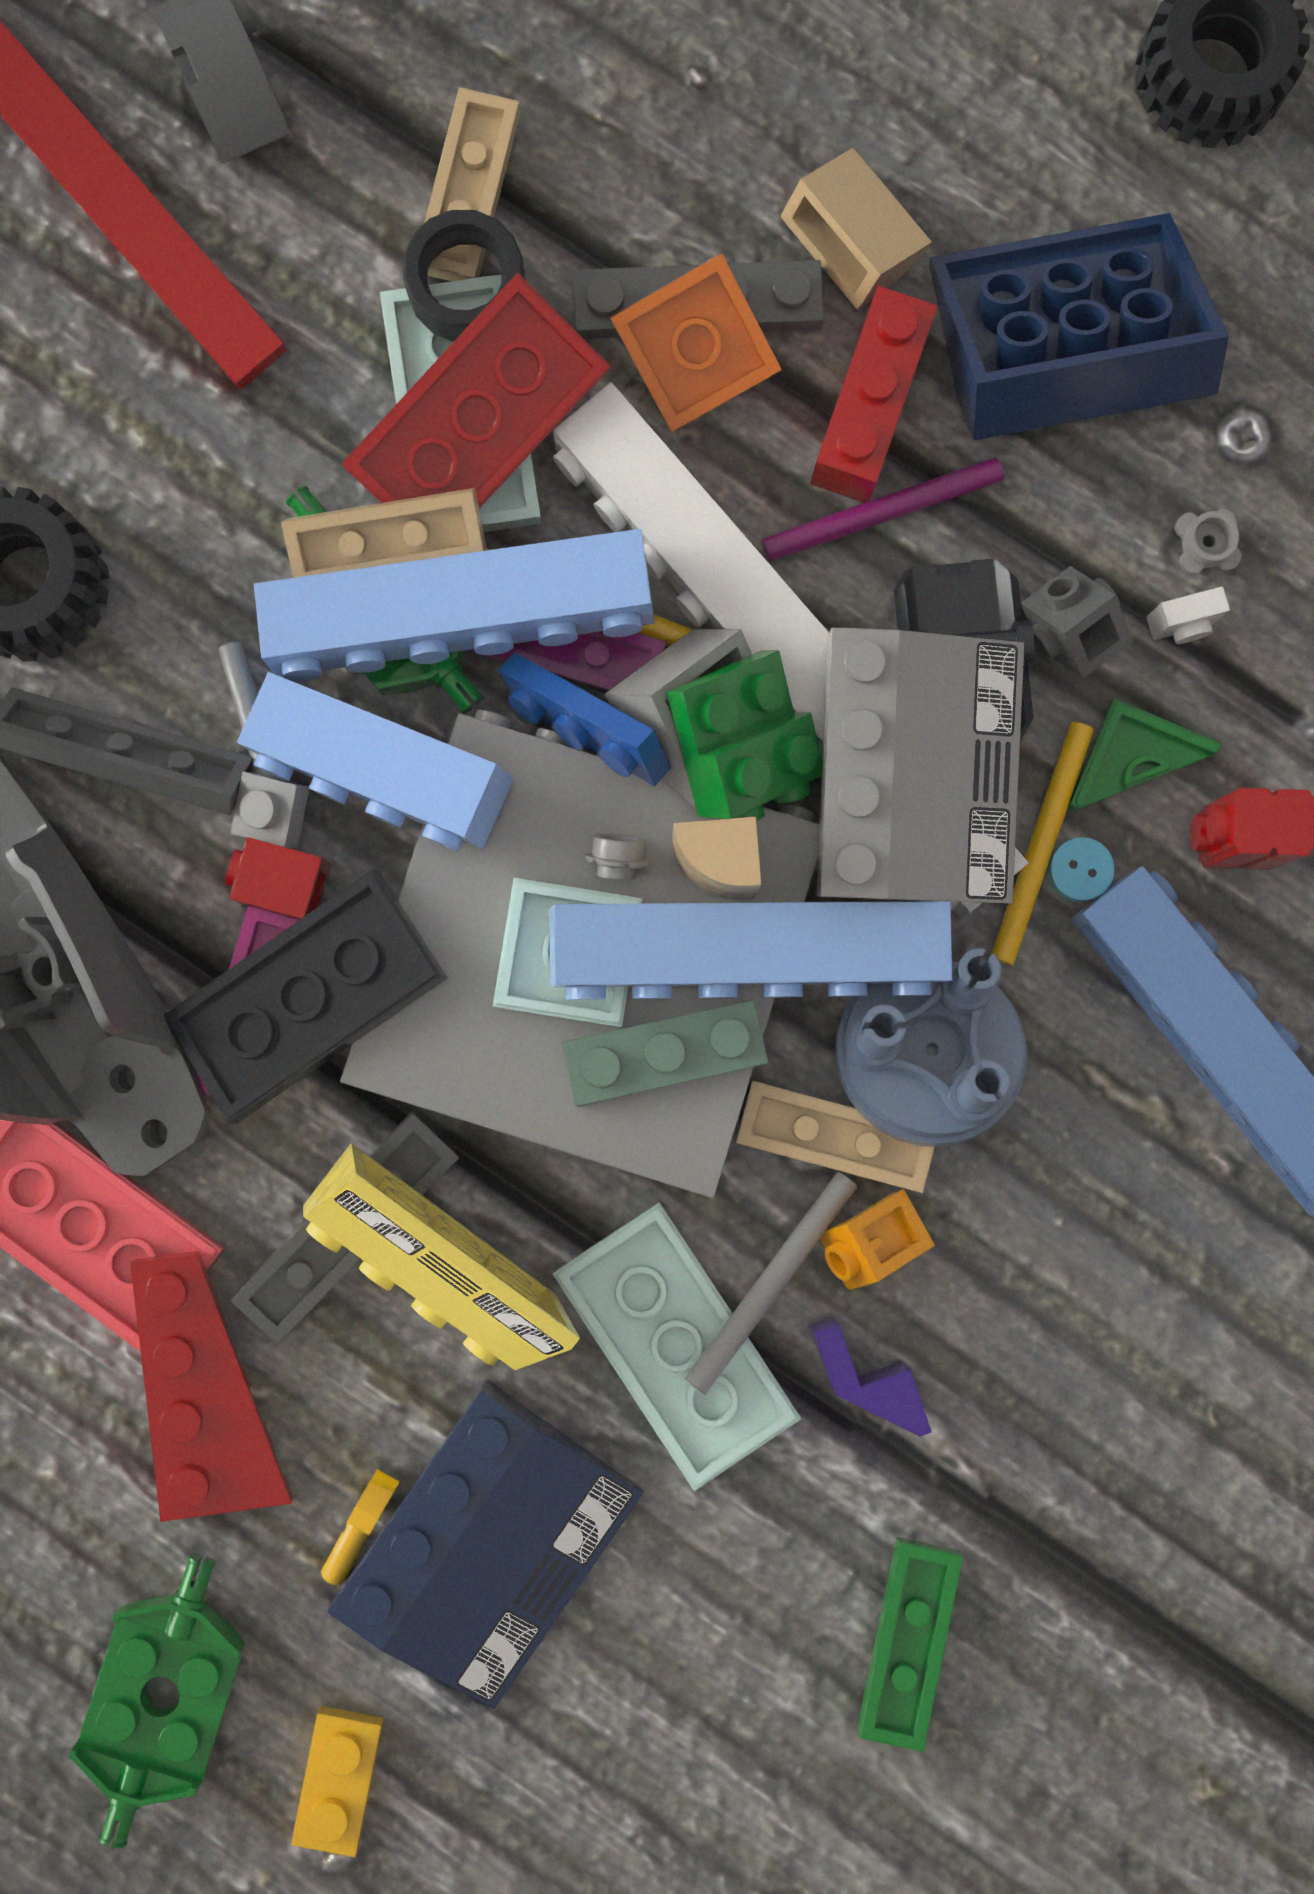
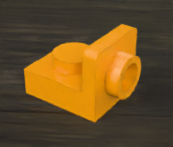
(876, 1241)

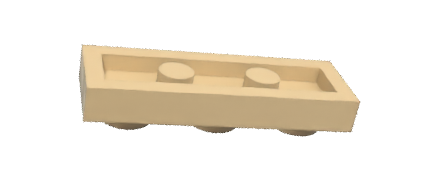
(472, 171)
(385, 533)
(829, 1137)

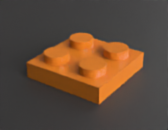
(696, 342)

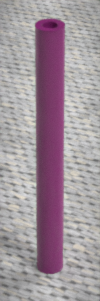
(882, 509)

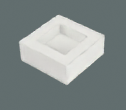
(1188, 616)

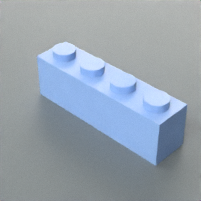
(375, 761)

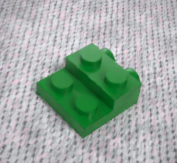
(744, 738)

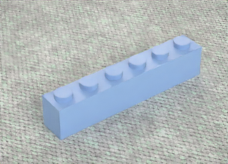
(454, 605)
(749, 945)

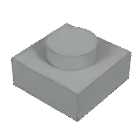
(270, 809)

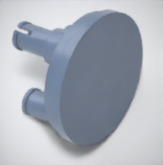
(936, 1062)

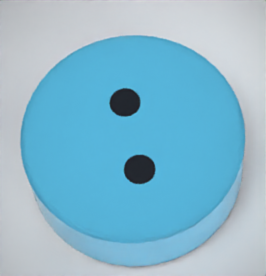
(1080, 869)

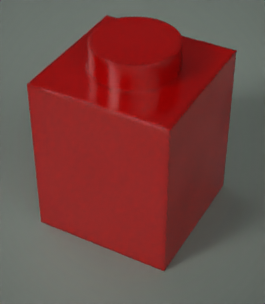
(277, 878)

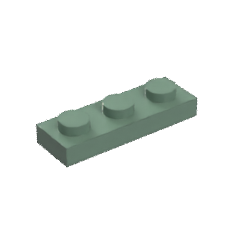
(665, 1052)

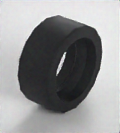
(443, 233)

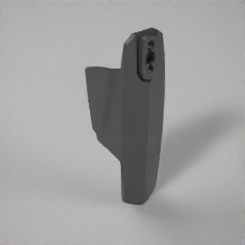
(81, 1008)

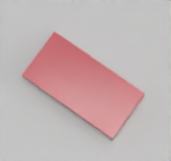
(84, 1223)

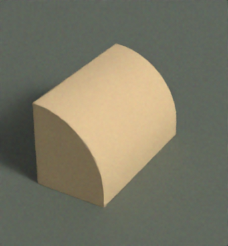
(854, 227)
(720, 855)

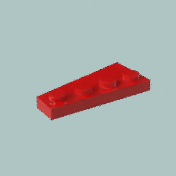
(201, 1414)

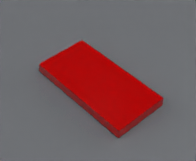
(480, 403)

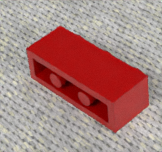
(873, 394)

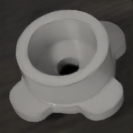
(1217, 525)

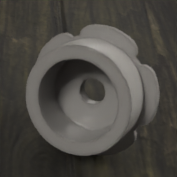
(617, 855)

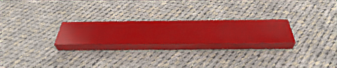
(132, 218)

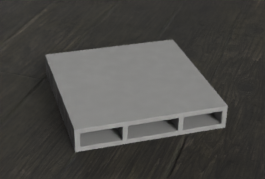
(510, 1065)

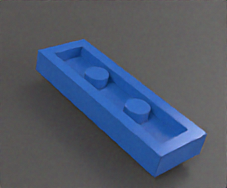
(584, 720)

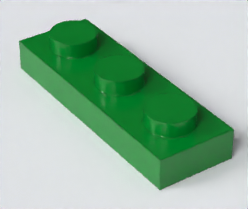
(909, 1644)

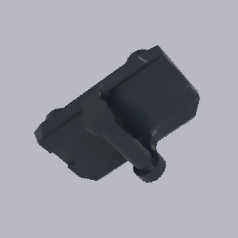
(967, 601)

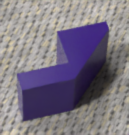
(884, 1392)

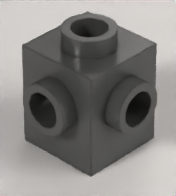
(1077, 622)

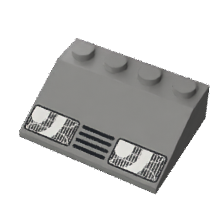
(919, 766)

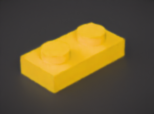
(337, 1781)

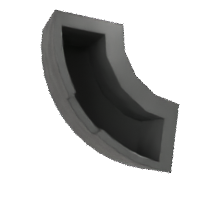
(224, 74)

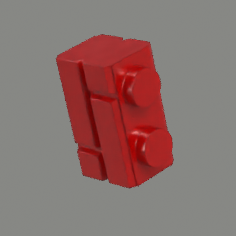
(1254, 829)

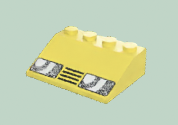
(437, 1262)

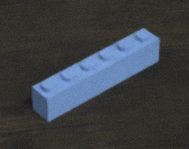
(1209, 1020)

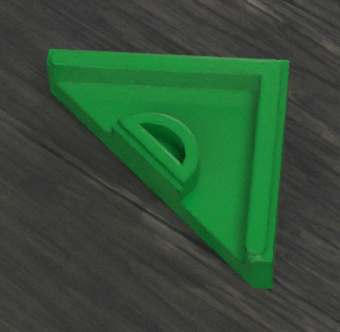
(1134, 750)

